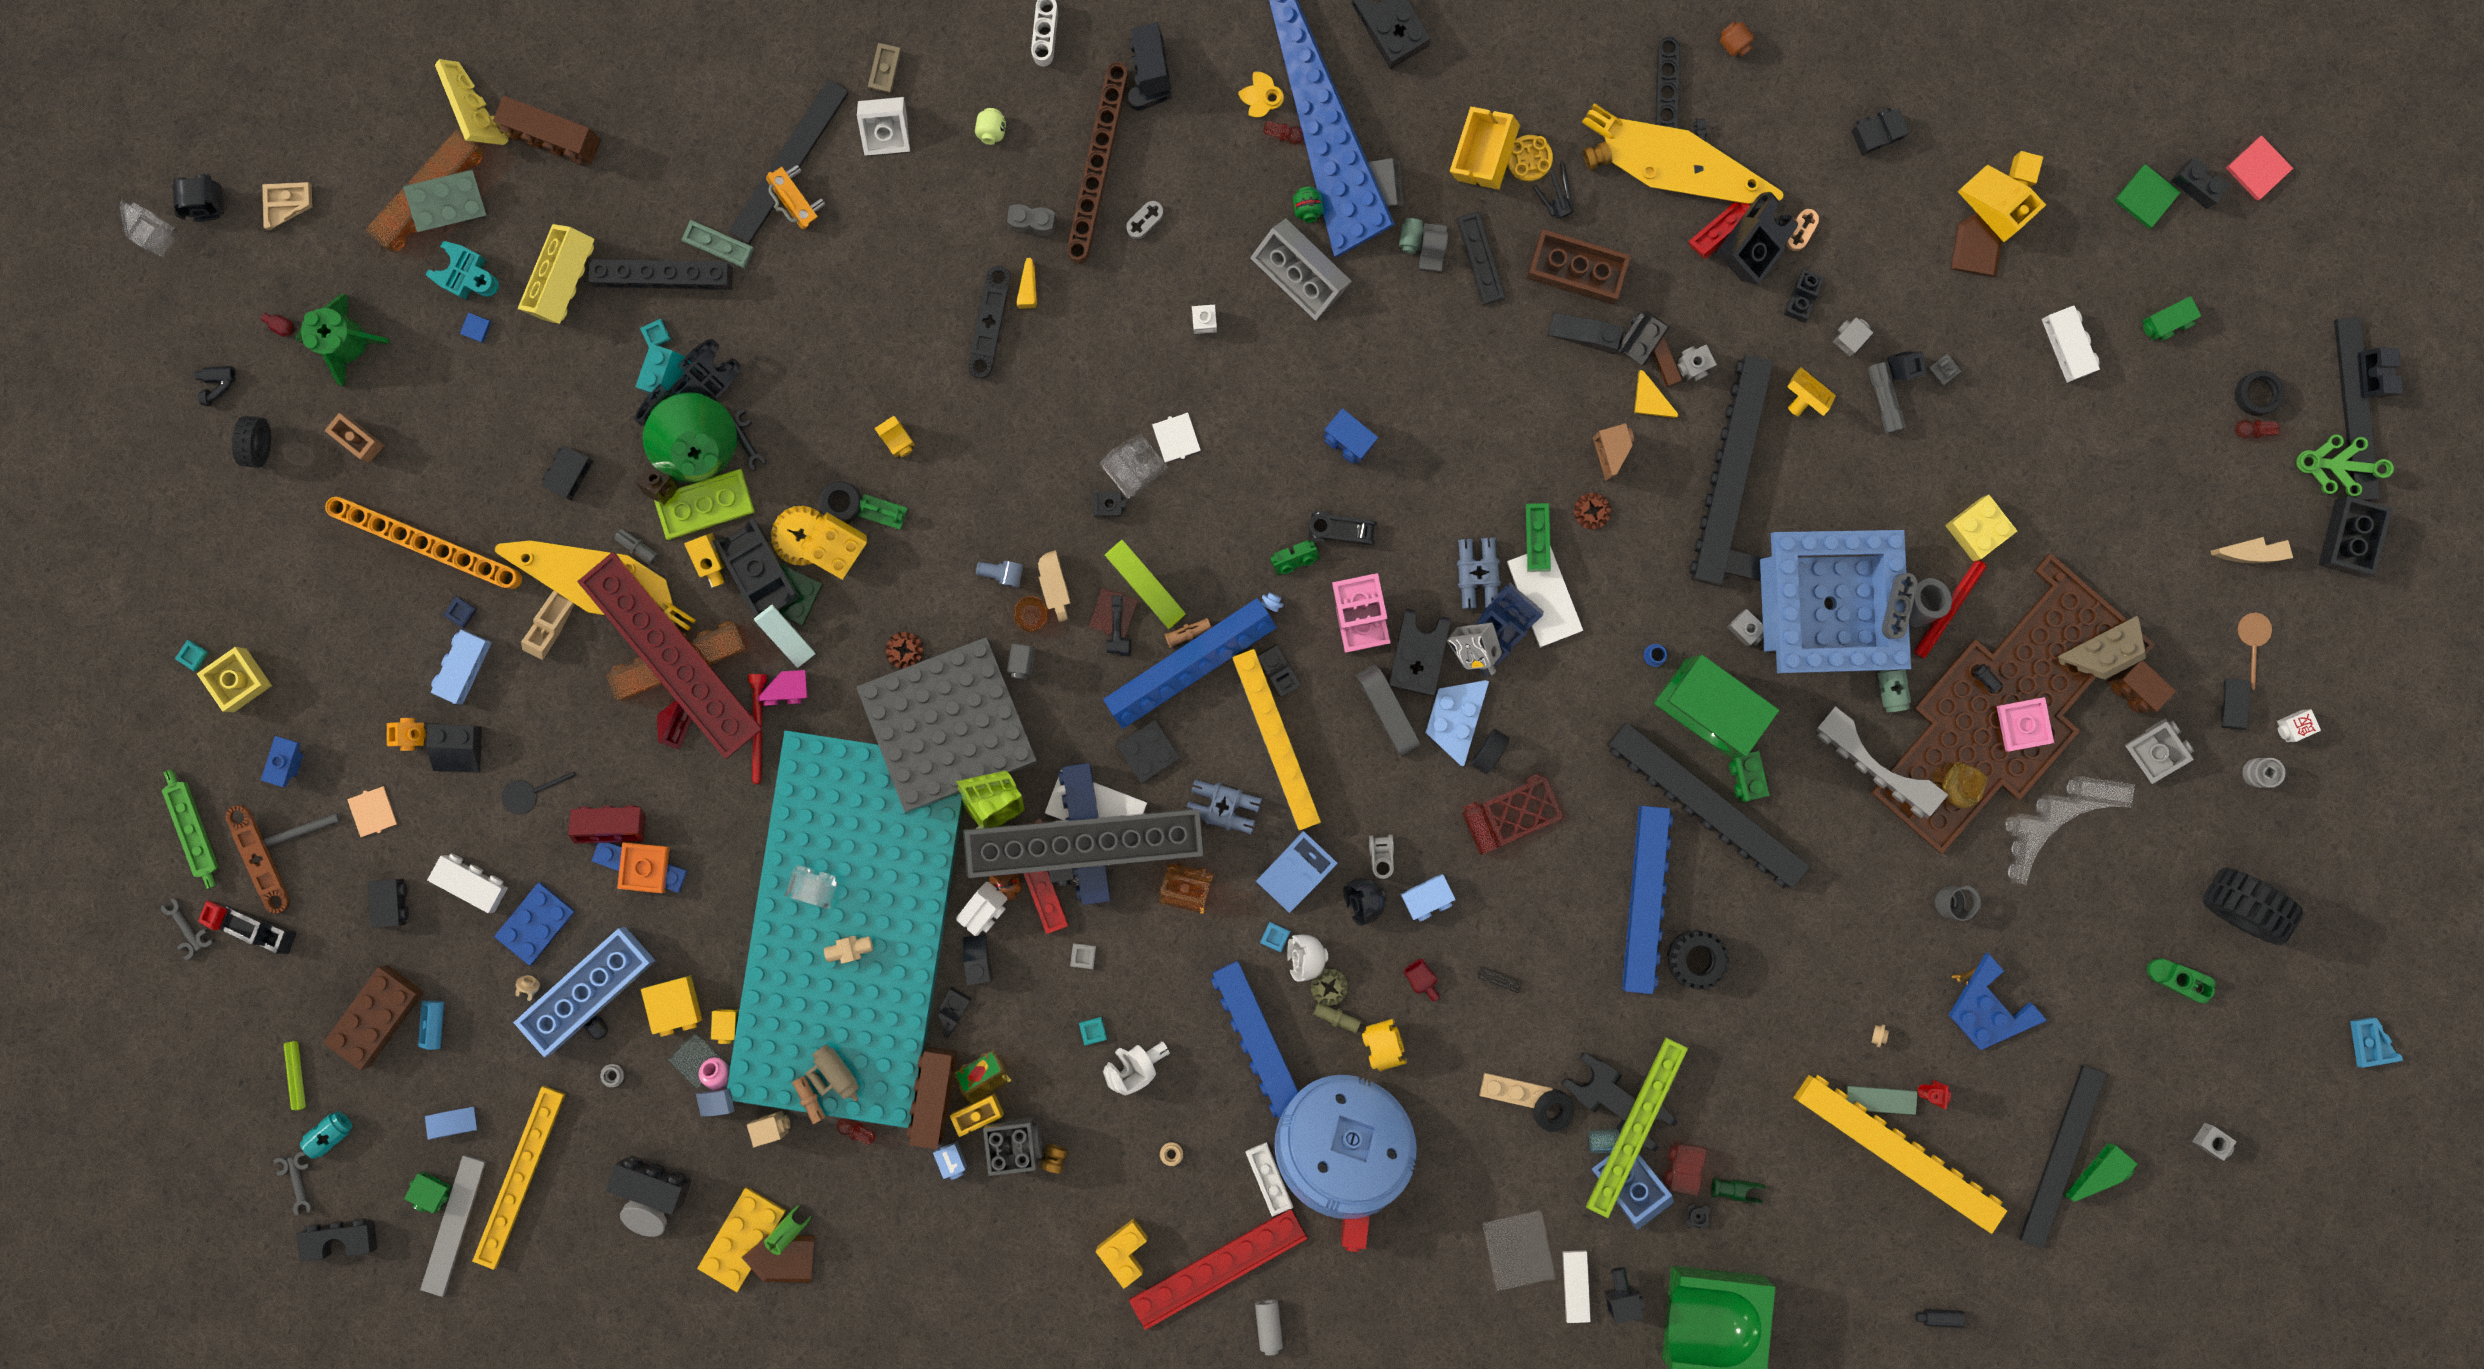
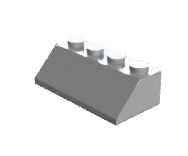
(1300, 269)

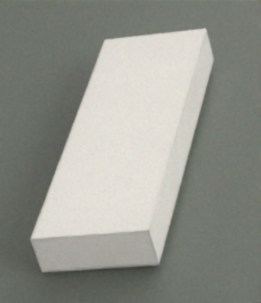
(1269, 1179)
(1576, 1286)

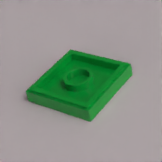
(2147, 196)

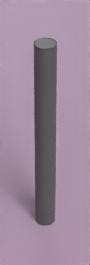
(303, 829)

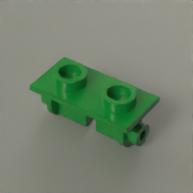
(882, 511)
(1304, 555)

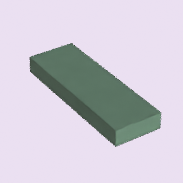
(717, 244)
(1883, 1099)

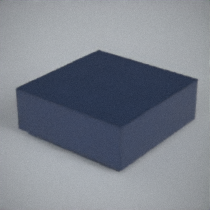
(460, 612)

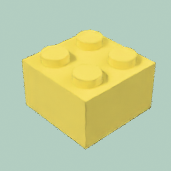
(1981, 528)
(234, 679)

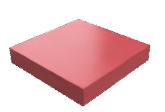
(2259, 168)

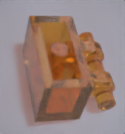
(1183, 891)

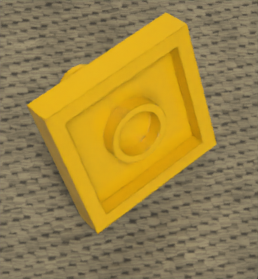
(1810, 393)

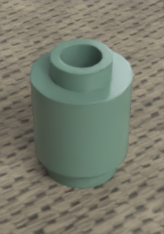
(1411, 235)

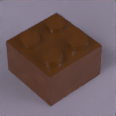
(2141, 688)

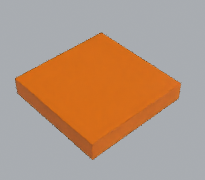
(643, 867)

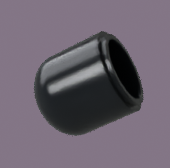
(598, 1029)

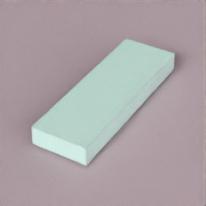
(784, 636)

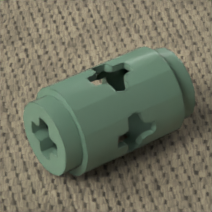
(1899, 698)

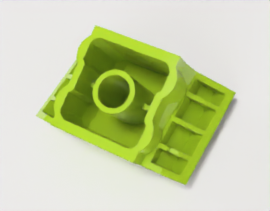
(991, 798)

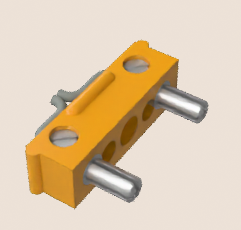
(791, 197)

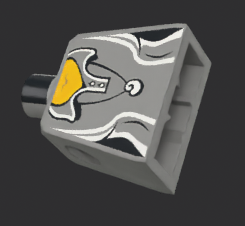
(1476, 647)

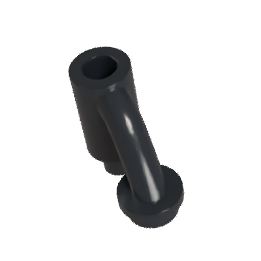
(224, 375)

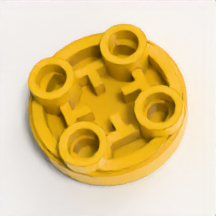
(1530, 158)

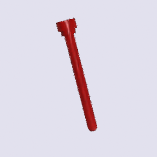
(757, 682)

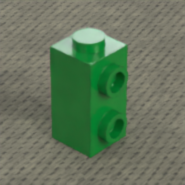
(2164, 322)

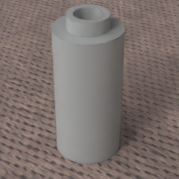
(1269, 1326)

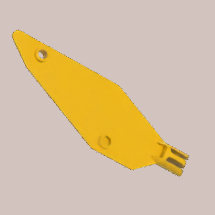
(1667, 157)
(564, 565)

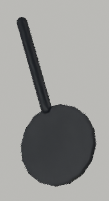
(521, 797)

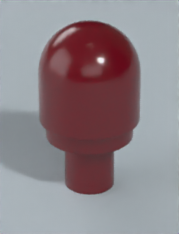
(278, 324)

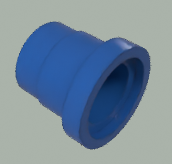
(1648, 658)

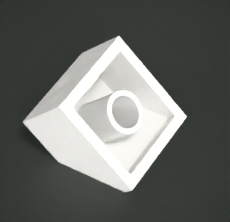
(883, 126)

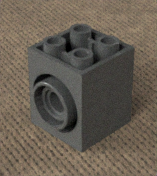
(1012, 1145)

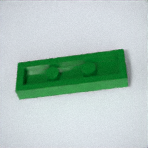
(1538, 537)

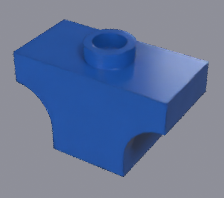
(282, 762)

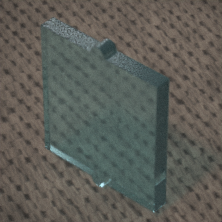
(691, 1057)

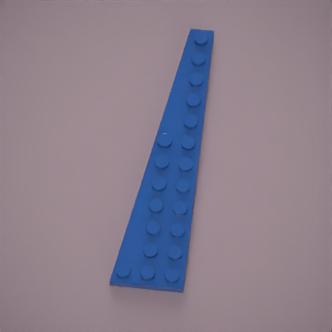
(1341, 172)

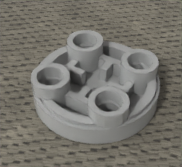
(643, 1219)

